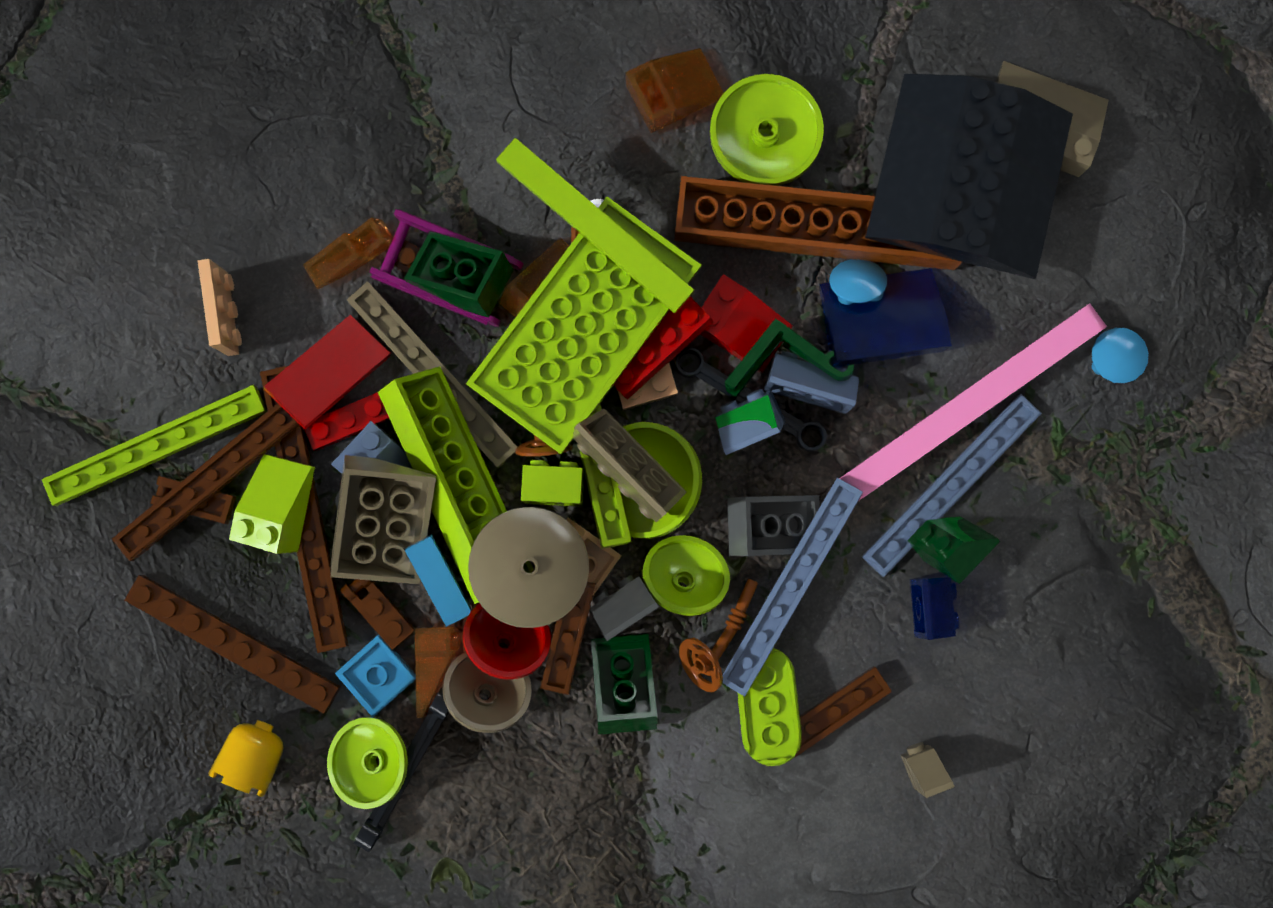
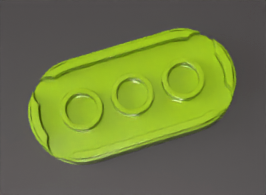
(772, 713)

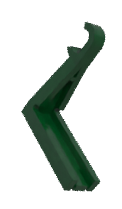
(777, 333)

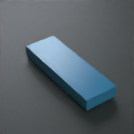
(438, 580)

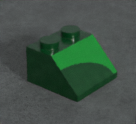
(952, 545)

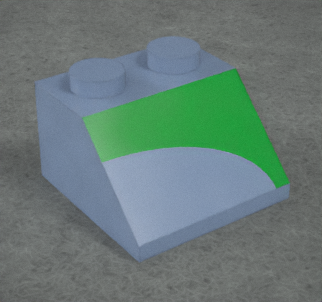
(749, 421)

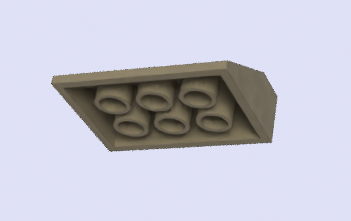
(1086, 107)
(628, 464)
(378, 517)

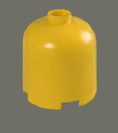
(249, 757)

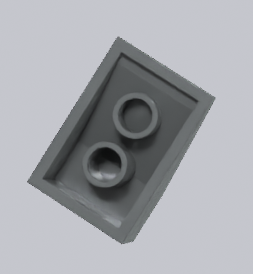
(769, 523)
(622, 607)

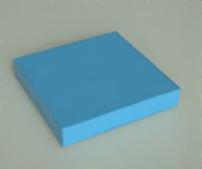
(376, 675)

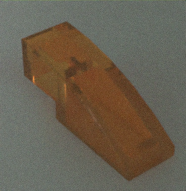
(349, 252)

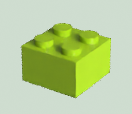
(552, 484)

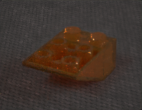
(672, 87)

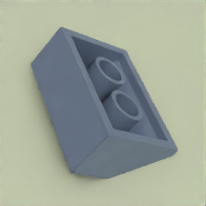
(810, 384)

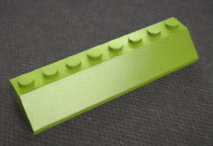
(442, 445)

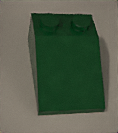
(460, 273)
(624, 684)

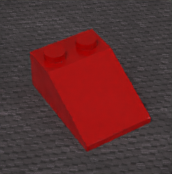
(738, 319)

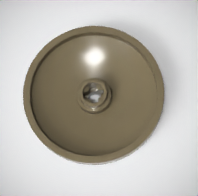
(520, 596)

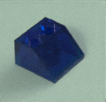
(934, 608)

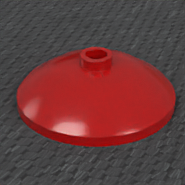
(525, 649)

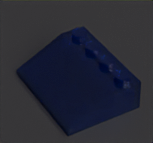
(900, 325)

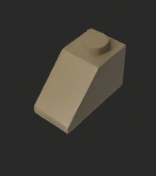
(926, 770)

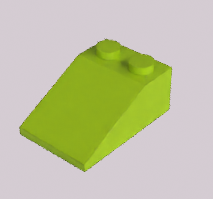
(273, 506)

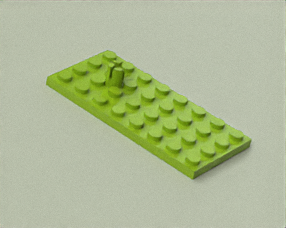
(576, 335)

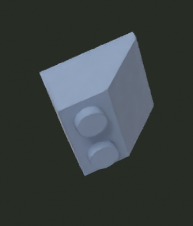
(374, 443)

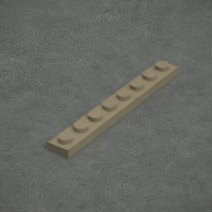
(418, 358)

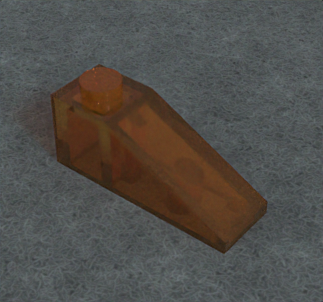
(433, 656)

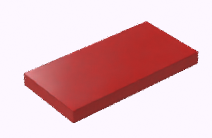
(327, 372)

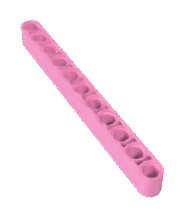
(975, 401)

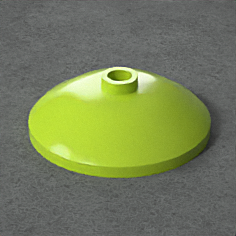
(690, 562)
(354, 766)

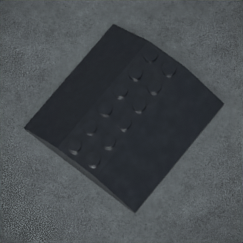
(970, 172)

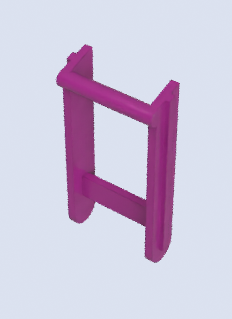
(384, 274)

